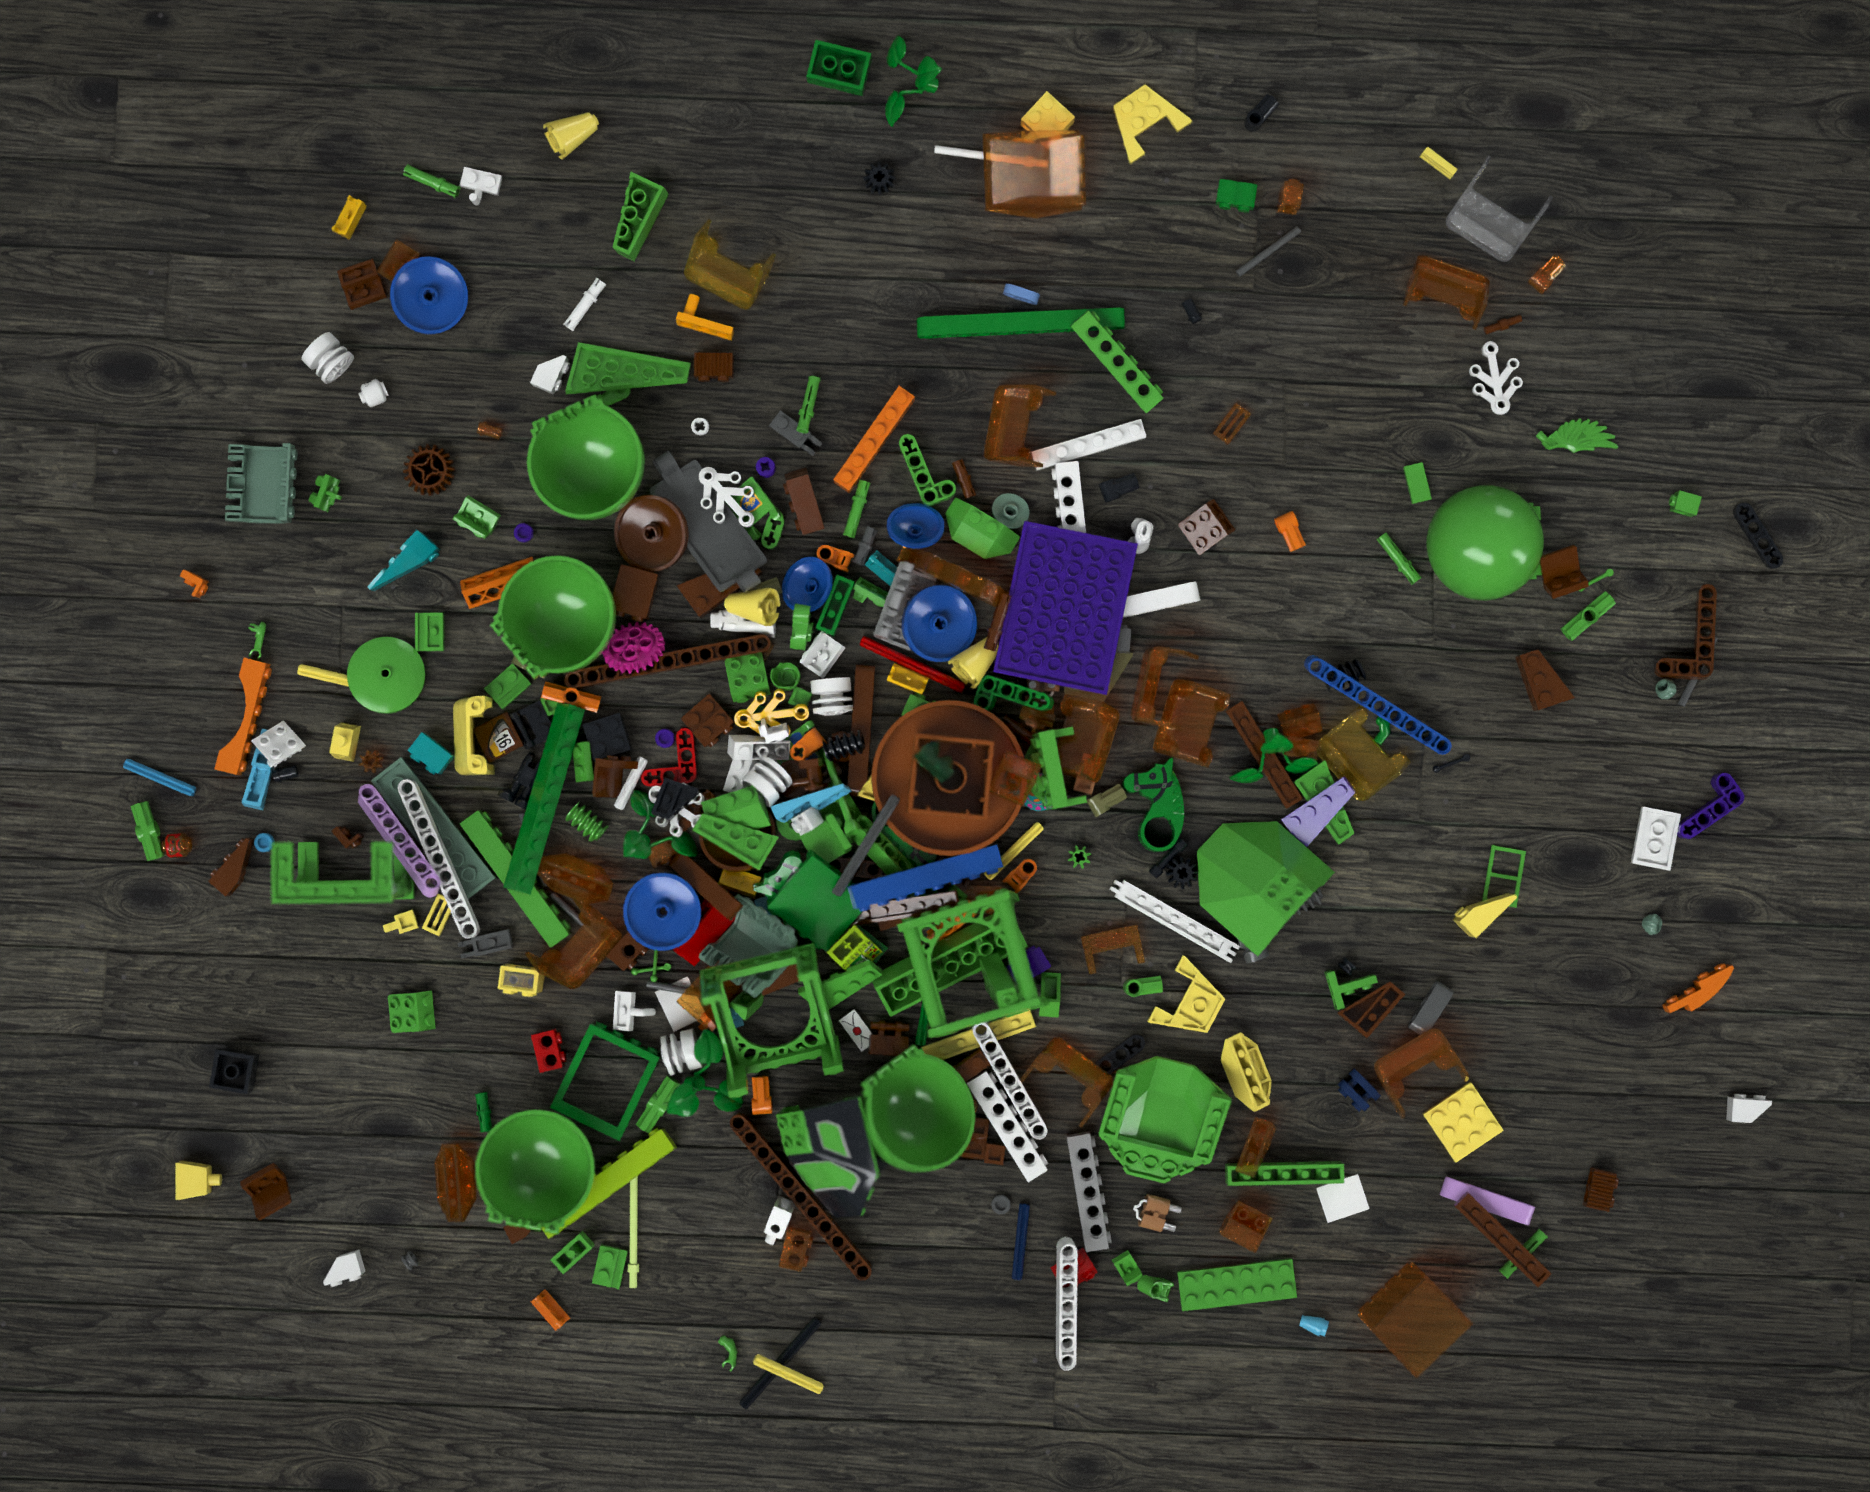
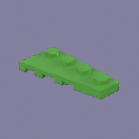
(1312, 784)

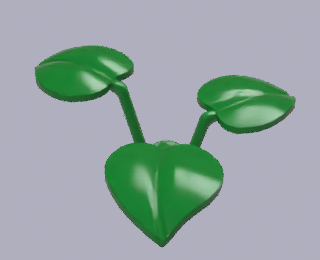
(925, 79)
(1275, 743)
(639, 844)
(683, 1099)

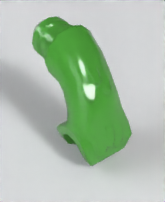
(729, 1344)

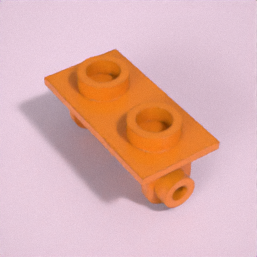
(550, 1309)

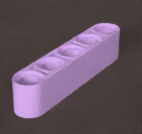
(1491, 1201)

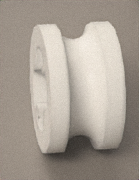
(699, 420)

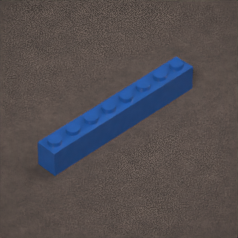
(923, 877)

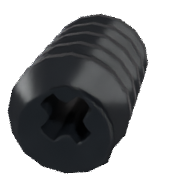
(1353, 670)
(844, 746)

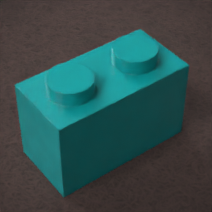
(430, 753)

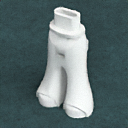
(1143, 532)
(734, 623)

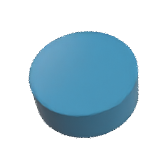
(263, 842)

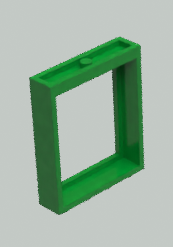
(588, 1119)

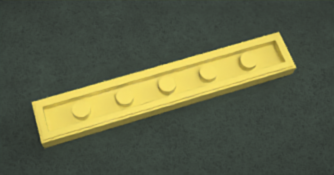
(966, 1040)

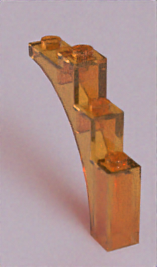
(952, 575)

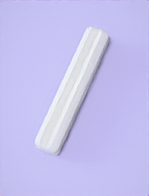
(630, 784)

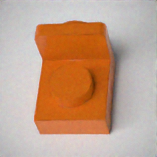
(192, 580)

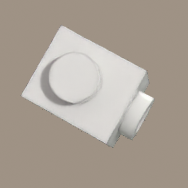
(774, 733)

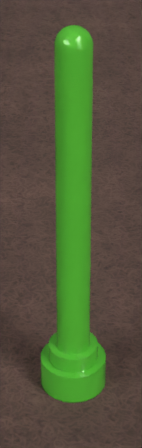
(851, 826)

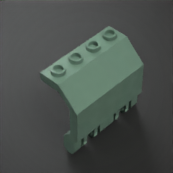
(264, 484)
(751, 936)

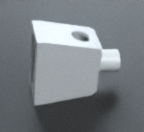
(778, 1219)

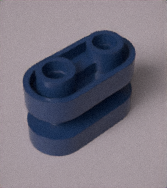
(1346, 1089)

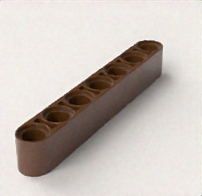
(861, 720)

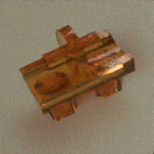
(1037, 718)
(1303, 748)

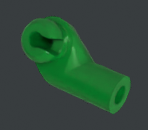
(1384, 732)

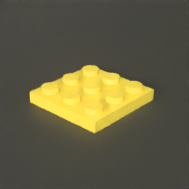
(1462, 1122)

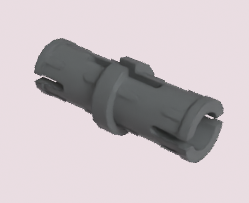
(865, 546)

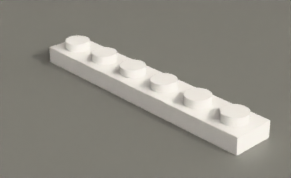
(1089, 444)

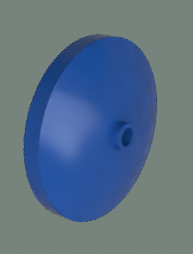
(433, 277)
(955, 623)
(644, 917)

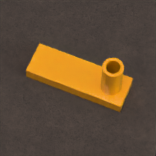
(690, 321)

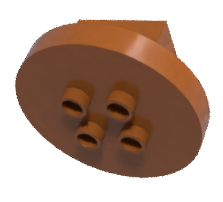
(954, 813)

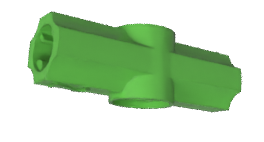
(1596, 608)
(147, 831)
(657, 1104)

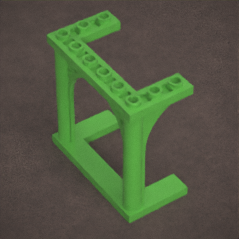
(312, 890)
(1003, 908)
(739, 1066)

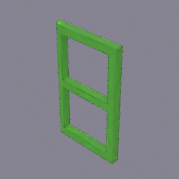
(1517, 879)

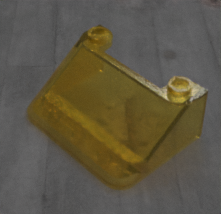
(1358, 757)

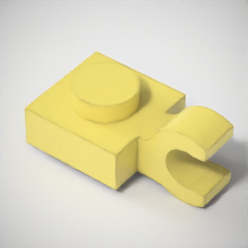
(403, 922)

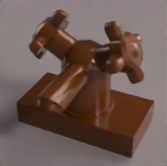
(814, 775)

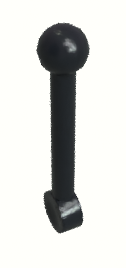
(1466, 757)

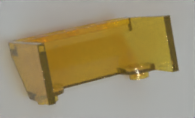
(722, 275)

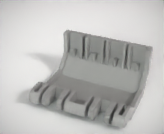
(903, 587)

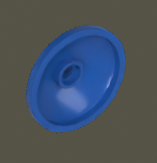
(915, 526)
(802, 579)

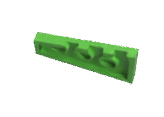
(742, 842)
(845, 984)

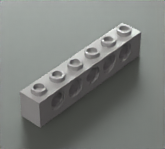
(1091, 1241)

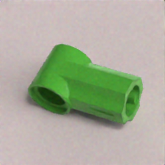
(1145, 986)

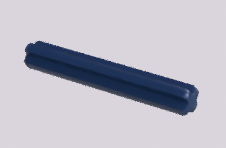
(1020, 1243)

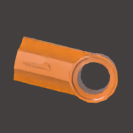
(1288, 527)
(761, 1096)

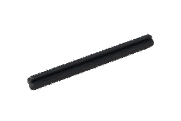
(783, 1359)

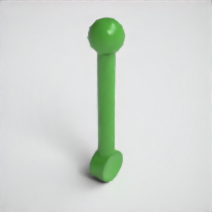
(1609, 572)
(635, 971)
(654, 978)

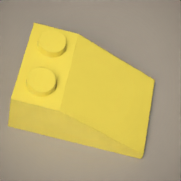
(1478, 916)

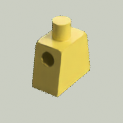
(345, 741)
(195, 1179)

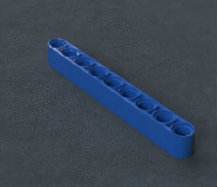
(1386, 708)

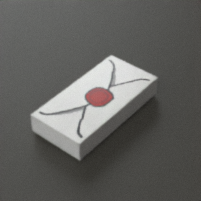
(856, 1029)

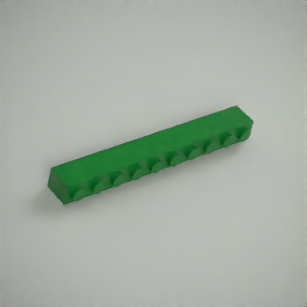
(544, 798)

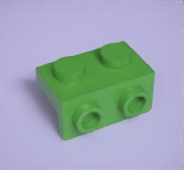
(476, 517)
(583, 762)

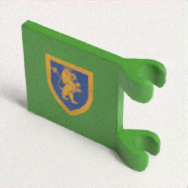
(758, 505)

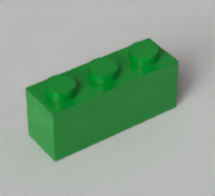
(835, 605)

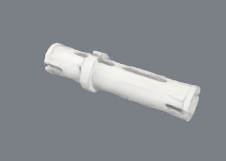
(584, 304)

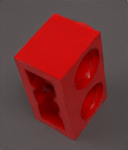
(543, 1051)

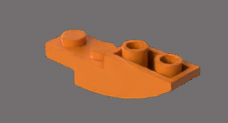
(1706, 987)

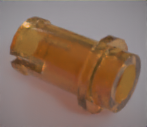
(488, 430)

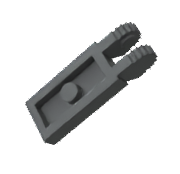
(787, 428)
(488, 943)

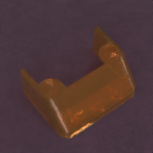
(1449, 285)
(1010, 422)
(1142, 708)
(582, 953)
(1413, 1056)
(1079, 1067)

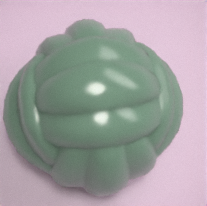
(1665, 689)
(1652, 924)

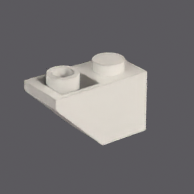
(549, 374)
(806, 821)
(1746, 1109)
(345, 1267)

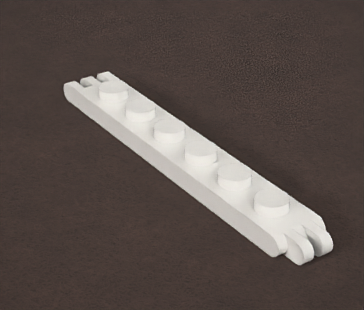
(1174, 920)

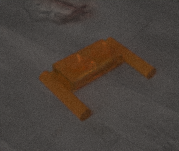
(1111, 940)

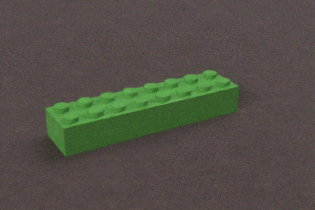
(952, 962)

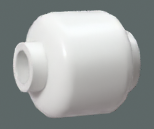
(373, 393)

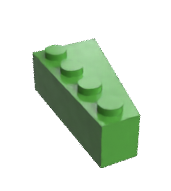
(638, 215)

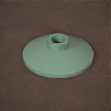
(1013, 504)

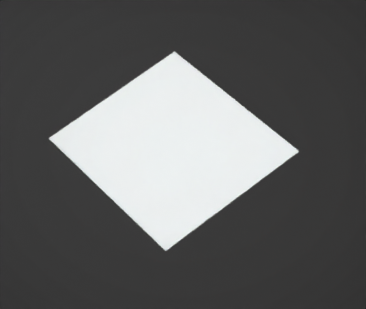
(674, 1012)
(1342, 1199)

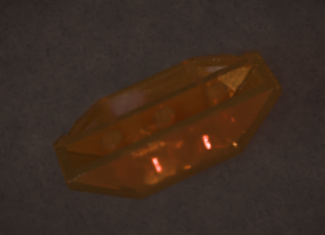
(575, 878)
(455, 1182)

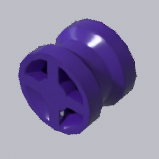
(768, 469)

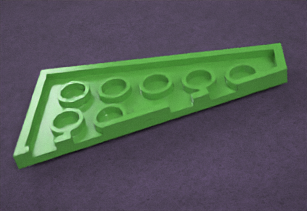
(613, 369)

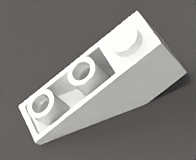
(754, 747)

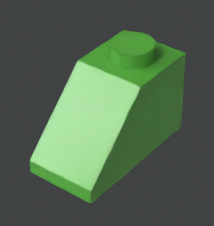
(1050, 988)

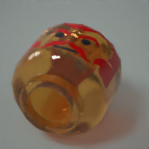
(177, 845)

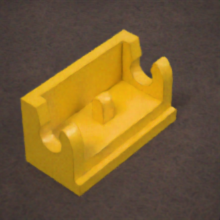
(349, 217)
(907, 679)
(739, 882)

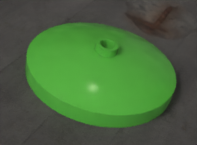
(387, 693)

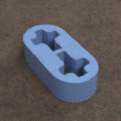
(1021, 294)

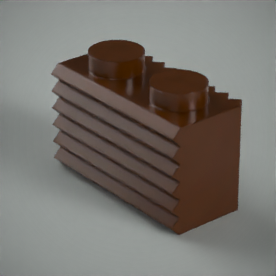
(713, 366)
(972, 1064)
(1600, 1189)

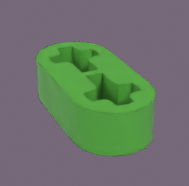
(777, 533)

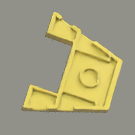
(1142, 111)
(1197, 1006)

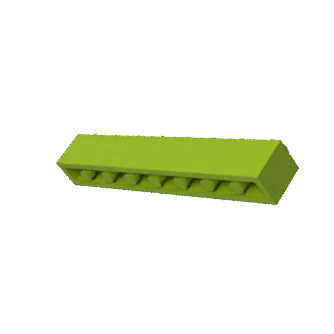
(624, 1170)

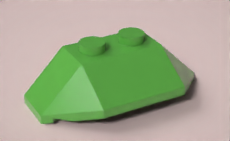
(979, 531)

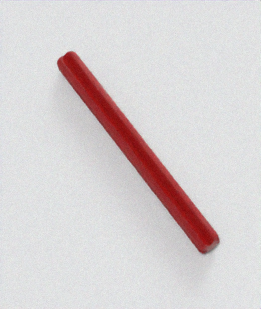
(912, 664)

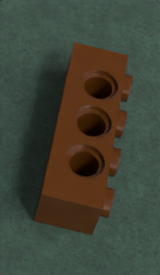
(619, 955)

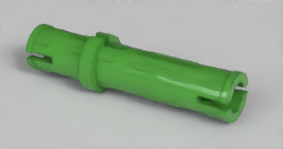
(438, 184)
(806, 412)
(856, 509)
(1399, 559)
(1530, 1245)

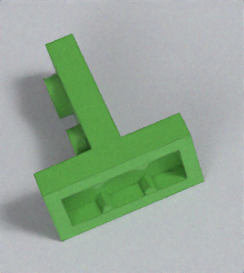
(1346, 987)

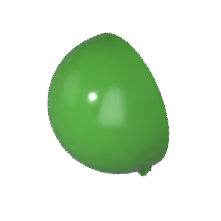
(585, 460)
(1485, 542)
(555, 615)
(918, 1112)
(534, 1170)

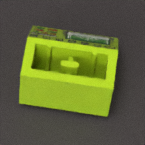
(854, 948)

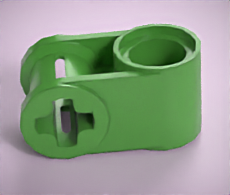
(1155, 1287)

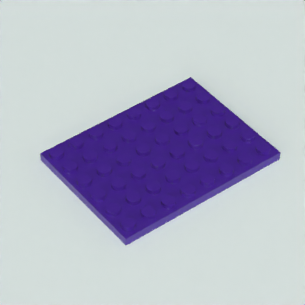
(1065, 607)

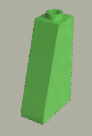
(997, 981)

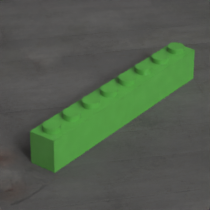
(499, 856)

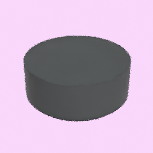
(1000, 1204)

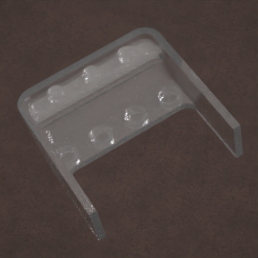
(1489, 224)

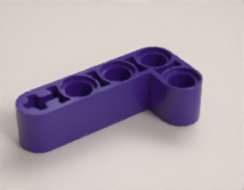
(1707, 810)

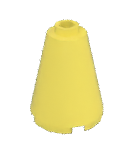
(570, 132)
(755, 605)
(973, 663)

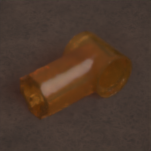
(1544, 278)

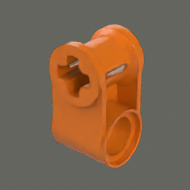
(836, 557)
(810, 743)
(1020, 876)

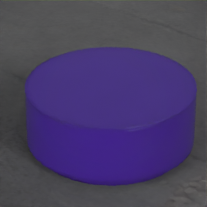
(523, 532)
(665, 738)

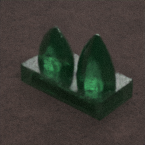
(928, 757)

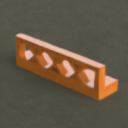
(483, 582)

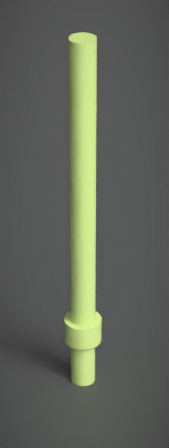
(633, 1267)

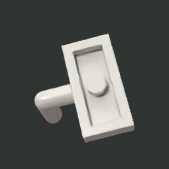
(480, 182)
(625, 1011)

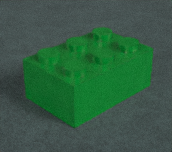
(839, 67)

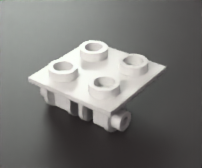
(278, 744)

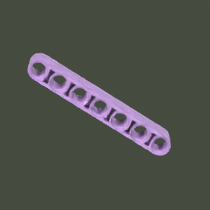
(400, 849)

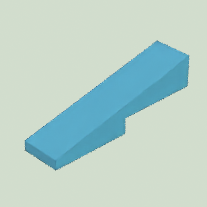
(258, 781)
(817, 800)

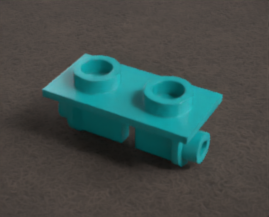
(882, 567)

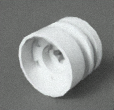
(327, 357)
(831, 695)
(768, 779)
(679, 1051)

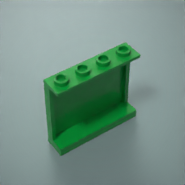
(811, 906)

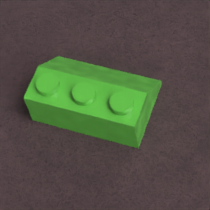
(740, 807)

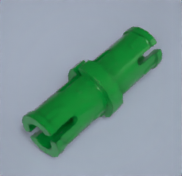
(483, 1112)

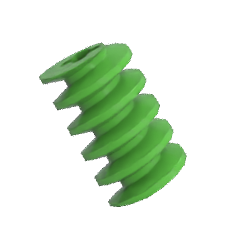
(586, 822)

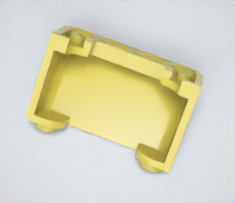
(464, 745)

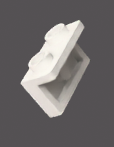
(822, 654)
(737, 771)

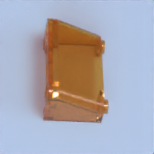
(1195, 710)
(1094, 729)

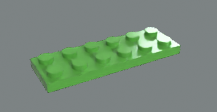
(1237, 1284)

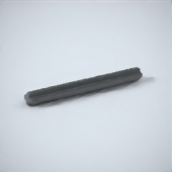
(865, 845)

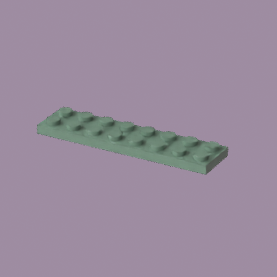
(467, 863)

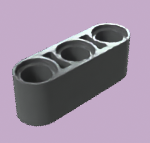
(1430, 1008)

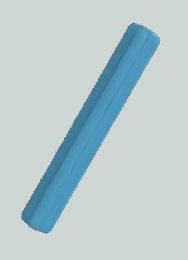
(159, 777)

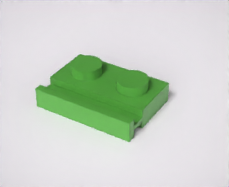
(429, 631)
(507, 686)
(610, 1266)

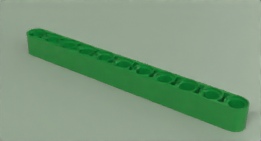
(1013, 323)

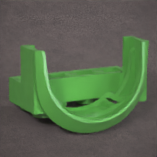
(1052, 776)

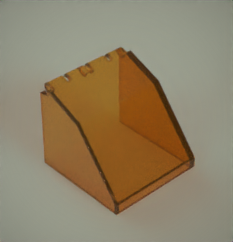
(1034, 172)
(1414, 1319)

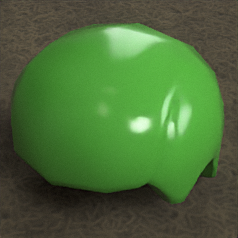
(785, 676)

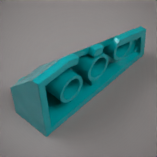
(415, 553)

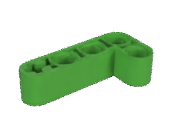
(921, 469)

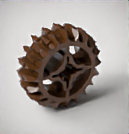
(413, 465)

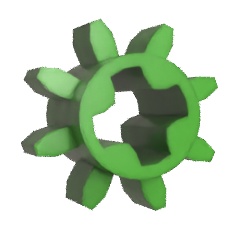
(1080, 861)

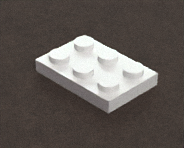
(1655, 838)

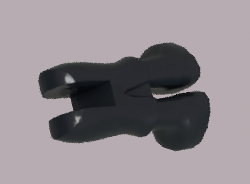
(524, 777)

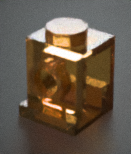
(661, 853)

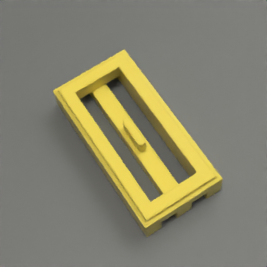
(1438, 163)
(431, 913)

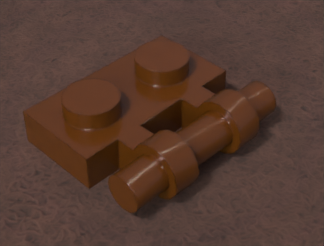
(888, 1045)

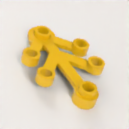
(768, 712)

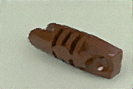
(695, 809)

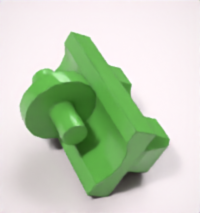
(327, 492)

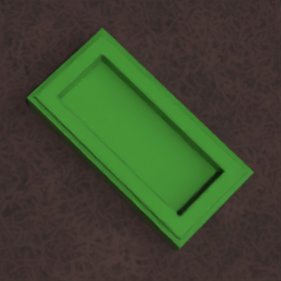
(1417, 483)

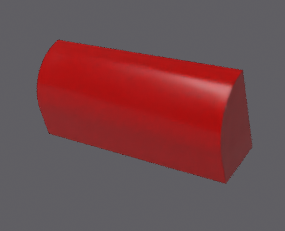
(710, 929)

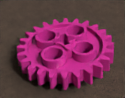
(634, 647)

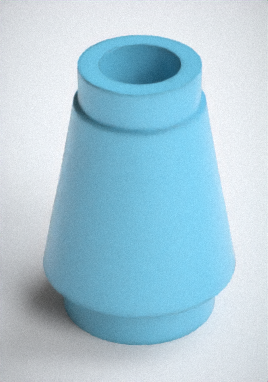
(1314, 1324)

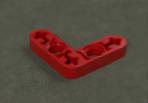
(678, 771)

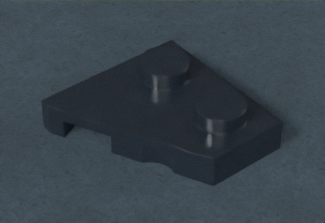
(673, 798)

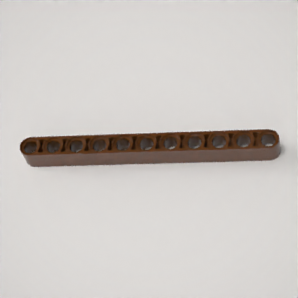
(659, 667)
(804, 1205)

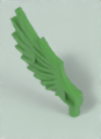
(1578, 437)

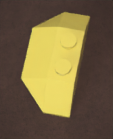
(1246, 1071)

